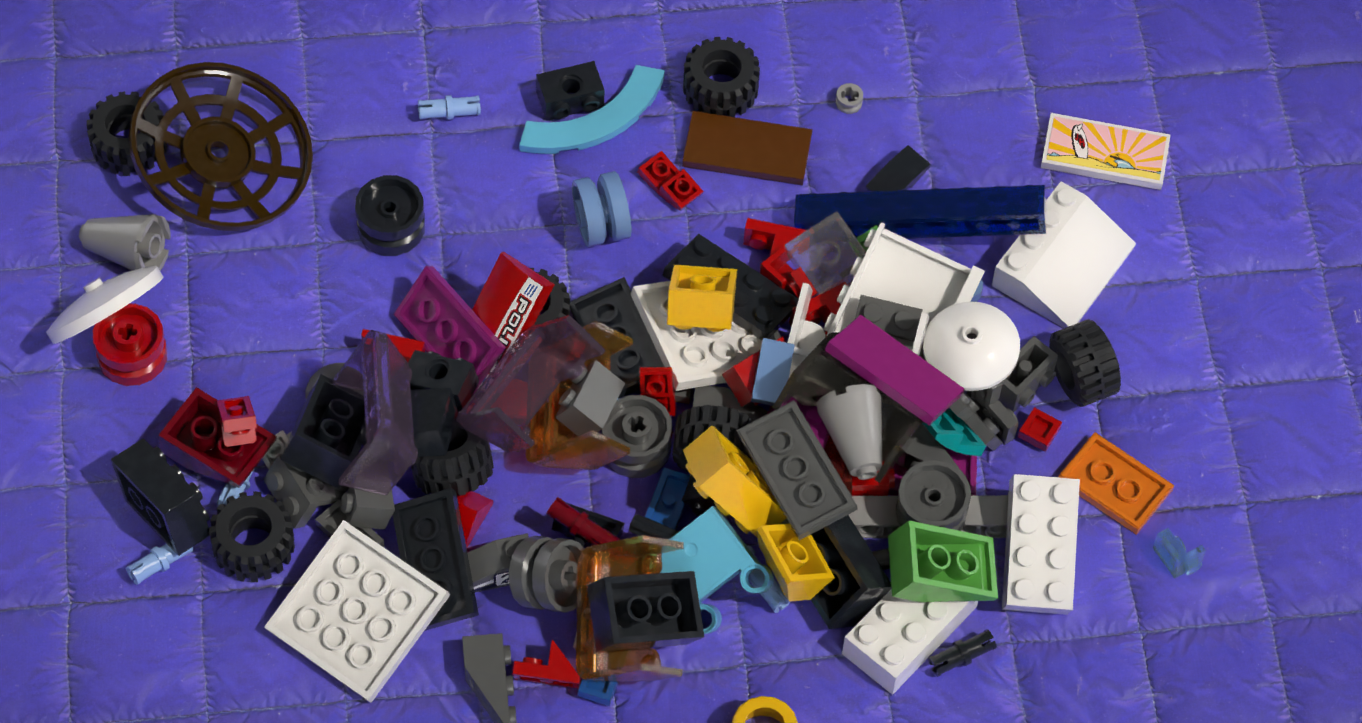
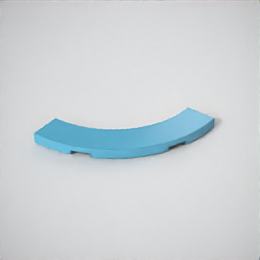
(599, 125)

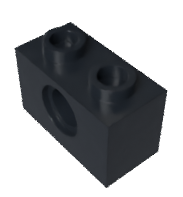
(581, 80)
(455, 374)

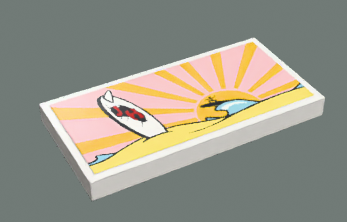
(1105, 151)

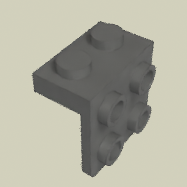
(299, 491)

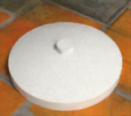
(102, 301)

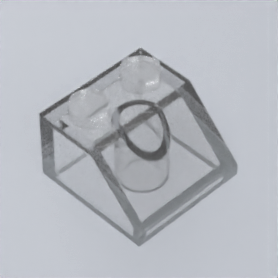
(826, 253)

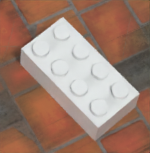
(1040, 544)
(901, 637)

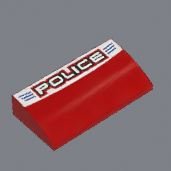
(511, 300)

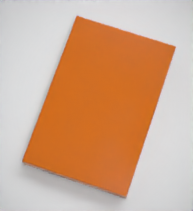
(1117, 483)

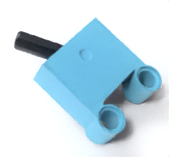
(710, 551)

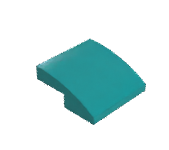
(956, 434)

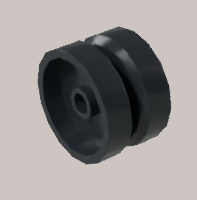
(390, 215)

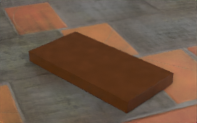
(747, 148)

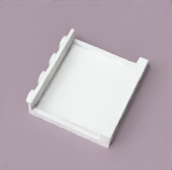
(906, 275)

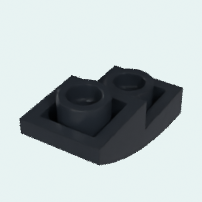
(900, 172)

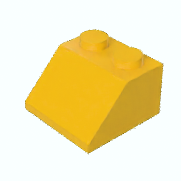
(701, 297)
(794, 562)

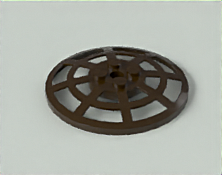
(225, 134)

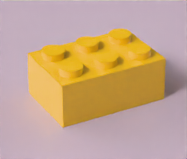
(731, 481)

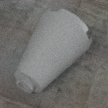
(128, 240)
(855, 427)

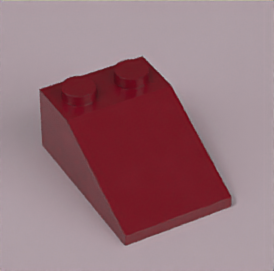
(197, 443)

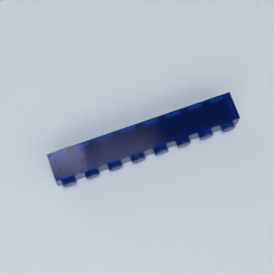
(931, 211)

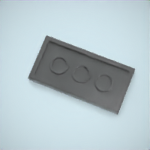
(797, 470)

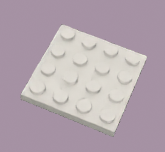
(694, 353)
(357, 611)

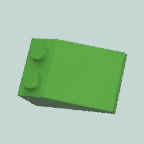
(941, 564)

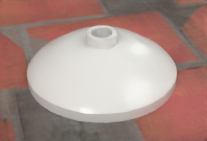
(978, 361)

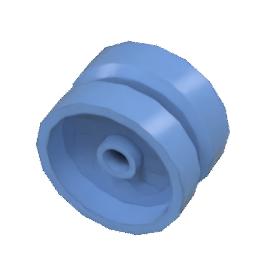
(601, 209)

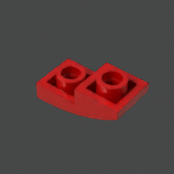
(670, 183)
(658, 384)

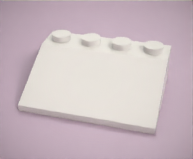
(1067, 266)

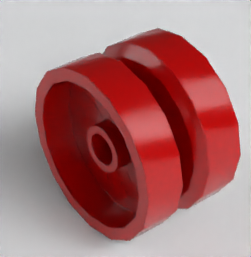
(130, 345)

